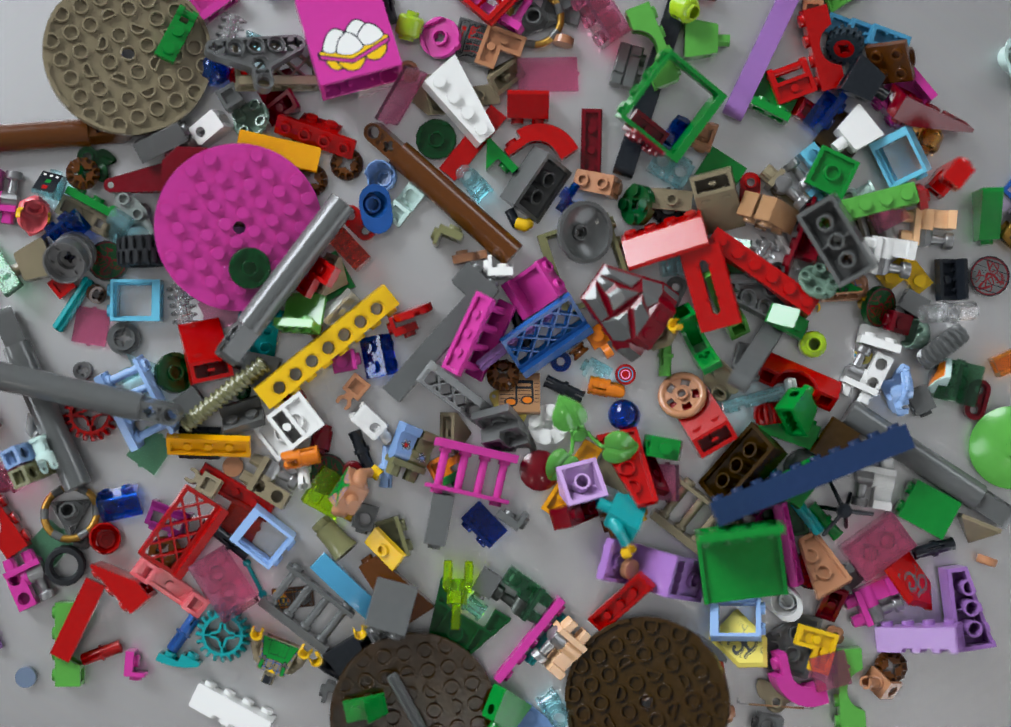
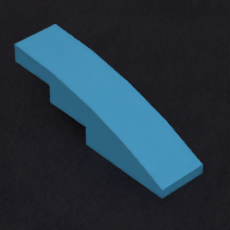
(872, 32)
(342, 583)

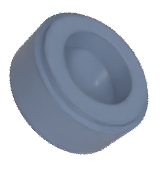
(26, 676)

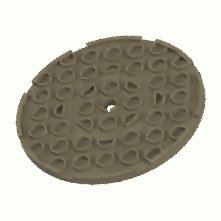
(117, 93)

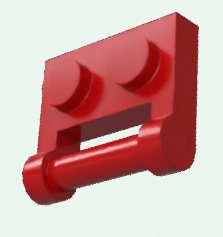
(793, 87)

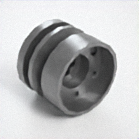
(69, 257)

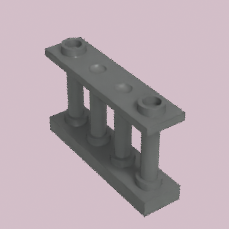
(287, 615)

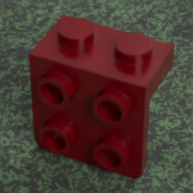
(651, 128)

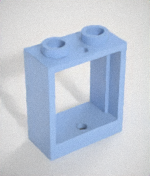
(238, 539)
(715, 634)

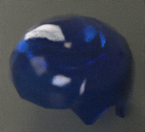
(215, 72)
(624, 414)

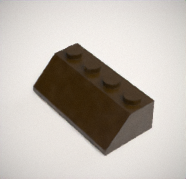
(747, 459)

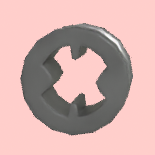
(84, 364)

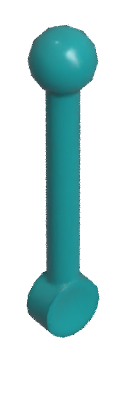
(247, 563)

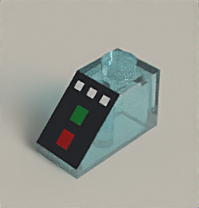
(50, 185)

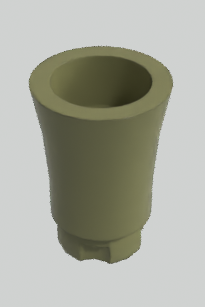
(333, 538)

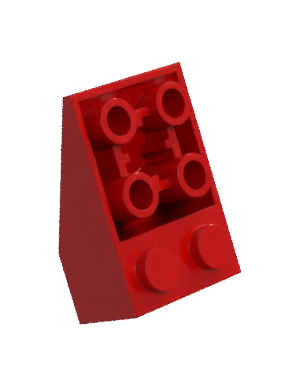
(199, 345)
(708, 428)
(125, 587)

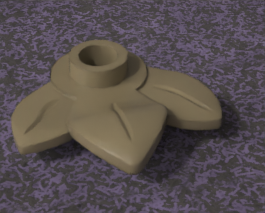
(717, 383)
(768, 693)

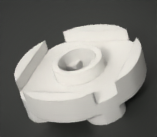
(536, 429)

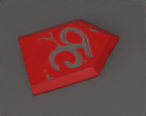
(911, 582)

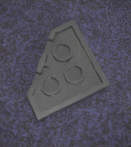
(782, 639)

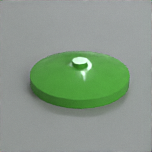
(992, 447)

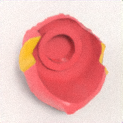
(33, 214)

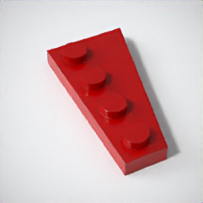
(635, 473)

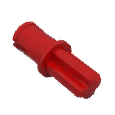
(101, 652)

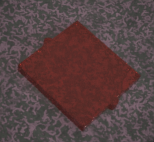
(237, 513)

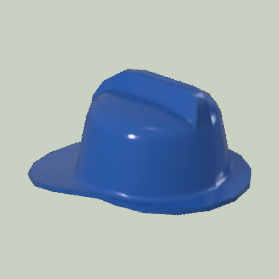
(375, 208)

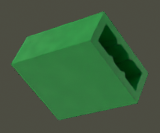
(927, 508)

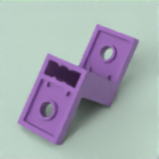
(673, 574)

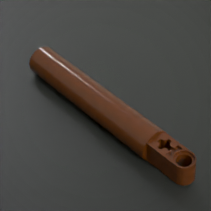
(53, 135)
(445, 194)

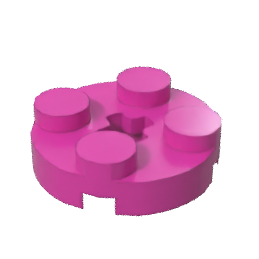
(448, 46)

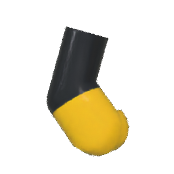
(517, 222)

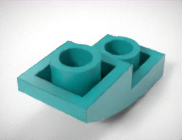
(187, 659)

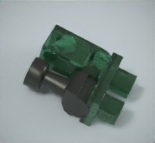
(527, 597)

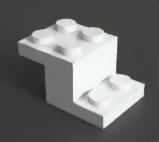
(289, 426)

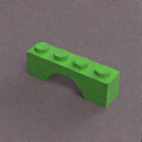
(643, 22)
(882, 200)
(65, 673)
(847, 713)

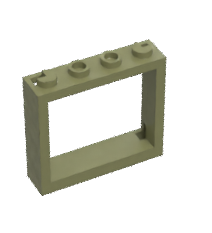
(615, 245)

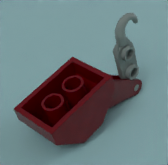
(147, 181)

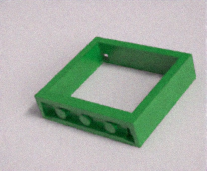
(699, 121)

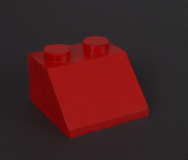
(527, 106)

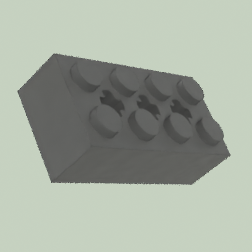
(833, 252)

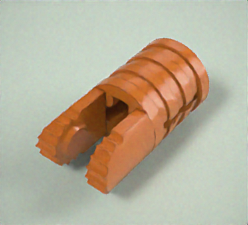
(605, 387)
(301, 457)

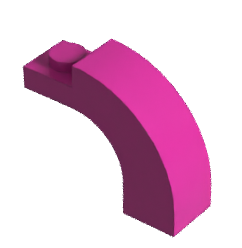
(798, 693)

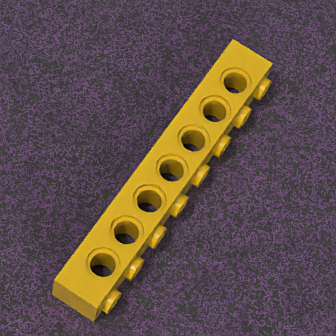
(282, 374)

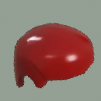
(105, 538)

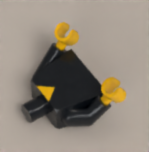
(340, 655)

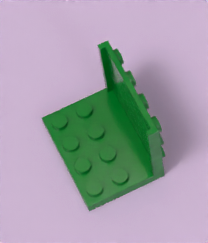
(741, 561)

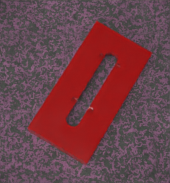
(719, 272)

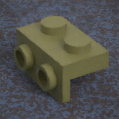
(452, 233)
(395, 528)

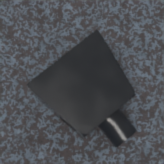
(863, 81)

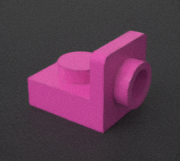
(346, 362)
(132, 661)

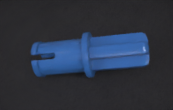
(183, 633)

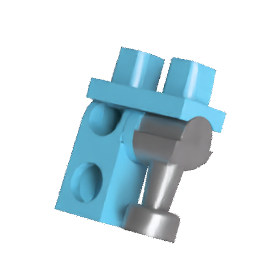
(806, 156)

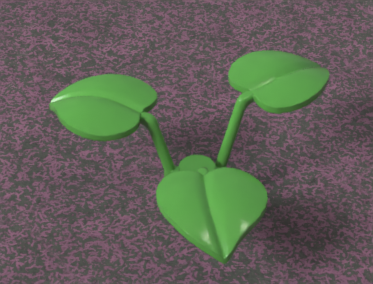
(571, 417)

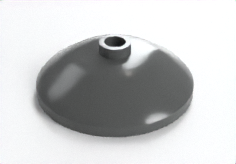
(594, 232)

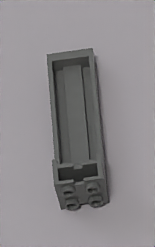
(469, 281)

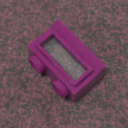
(157, 511)

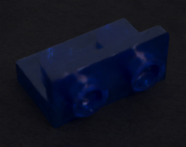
(119, 502)
(483, 524)

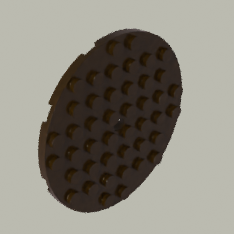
(651, 660)
(437, 672)

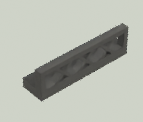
(454, 383)

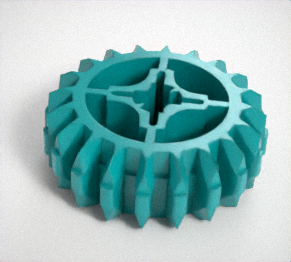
(223, 643)

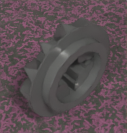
(117, 345)

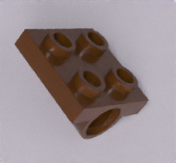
(893, 59)

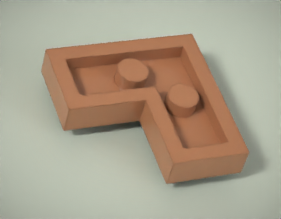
(497, 40)

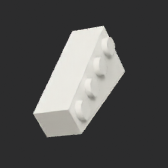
(458, 100)
(229, 708)

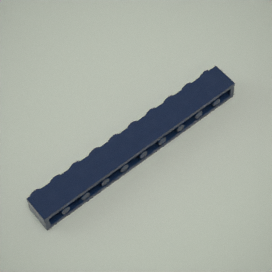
(811, 475)

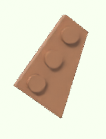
(822, 566)

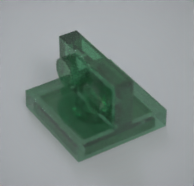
(963, 384)

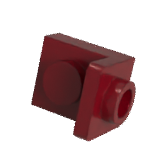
(897, 322)

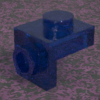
(675, 129)
(567, 195)

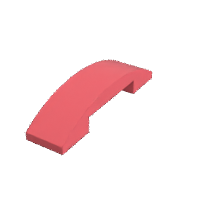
(166, 583)

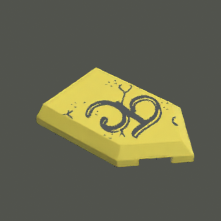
(743, 653)

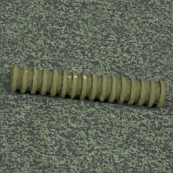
(224, 394)

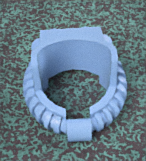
(898, 390)

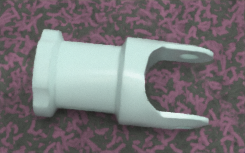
(864, 189)
(43, 453)

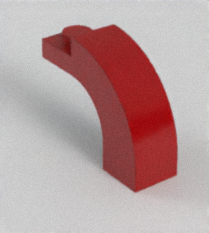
(543, 134)

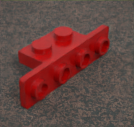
(316, 132)

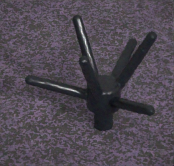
(843, 510)

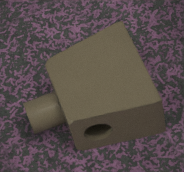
(30, 260)

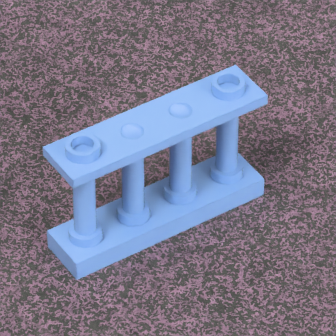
(130, 432)

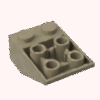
(717, 199)

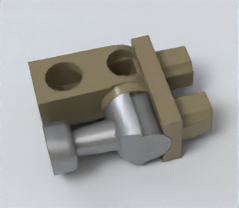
(781, 187)
(264, 480)

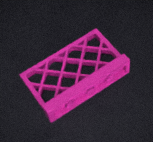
(791, 558)

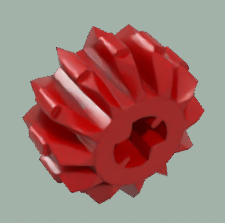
(766, 414)

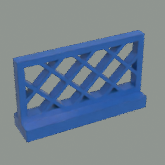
(553, 345)

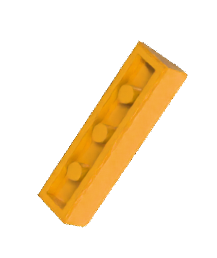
(301, 155)

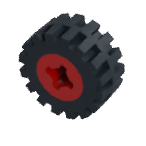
(844, 36)

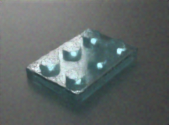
(751, 399)

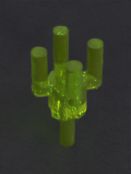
(457, 589)

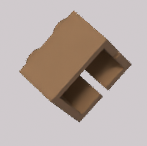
(767, 213)

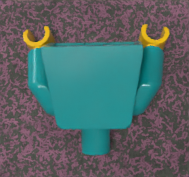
(623, 520)

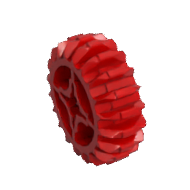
(92, 423)

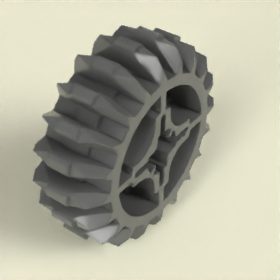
(942, 346)

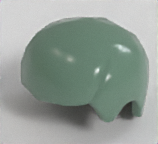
(918, 335)

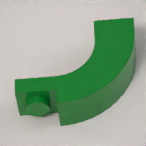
(695, 341)

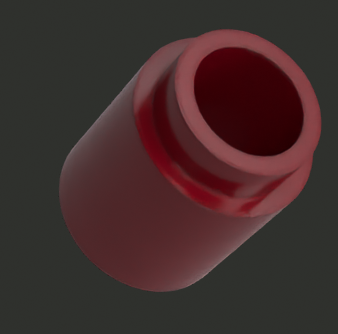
(323, 439)

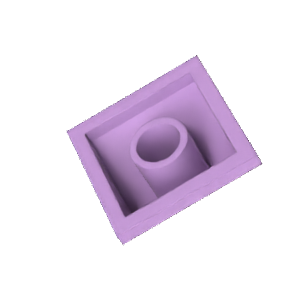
(580, 482)

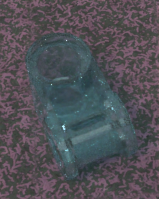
(476, 185)
(552, 707)

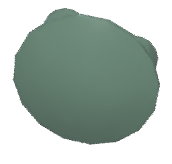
(251, 117)
(817, 281)

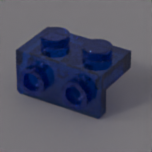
(824, 110)
(67, 222)
(378, 356)

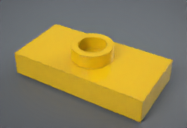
(385, 548)

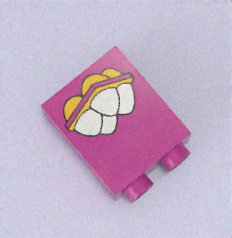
(349, 44)

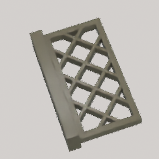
(281, 81)

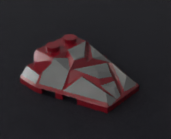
(629, 308)

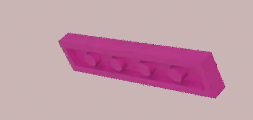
(529, 640)

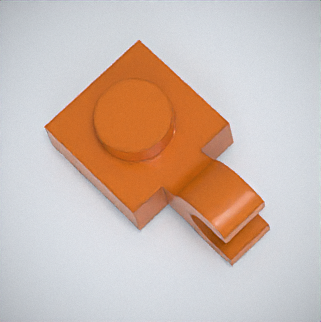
(600, 340)
(432, 465)

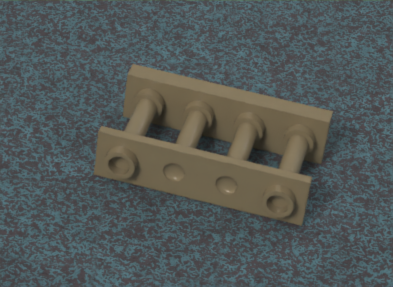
(679, 529)

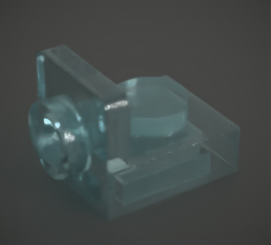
(599, 367)

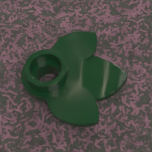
(102, 159)

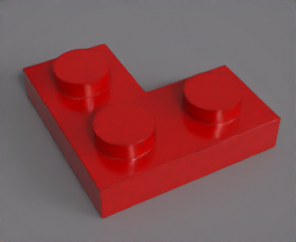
(322, 272)

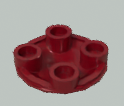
(534, 471)

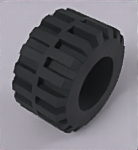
(137, 252)

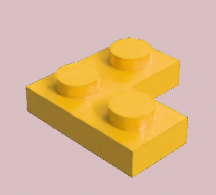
(917, 281)
(816, 639)

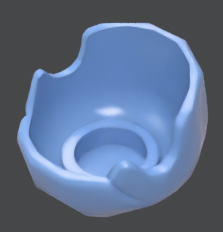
(381, 173)

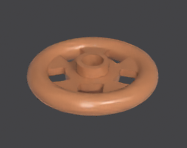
(677, 411)

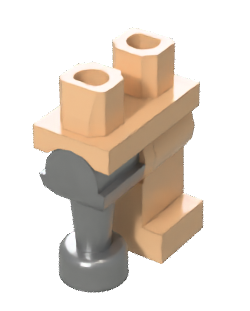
(922, 225)
(566, 647)

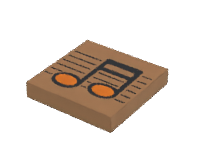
(524, 396)

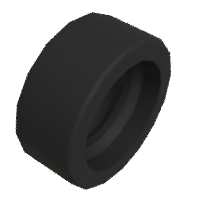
(65, 581)

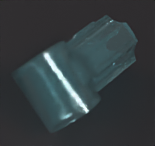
(119, 224)

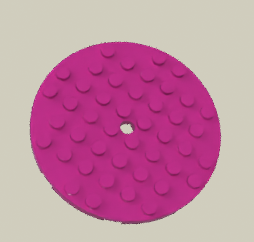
(205, 202)

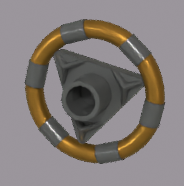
(537, 19)
(70, 514)

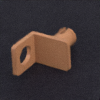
(879, 684)

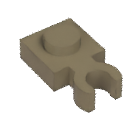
(206, 484)

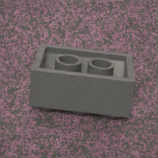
(535, 184)

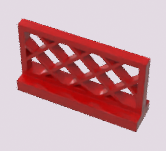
(199, 537)

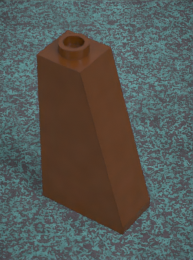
(374, 567)

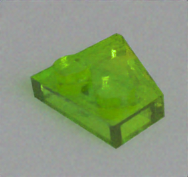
(320, 490)

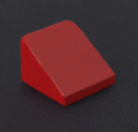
(802, 108)

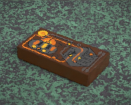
(291, 594)

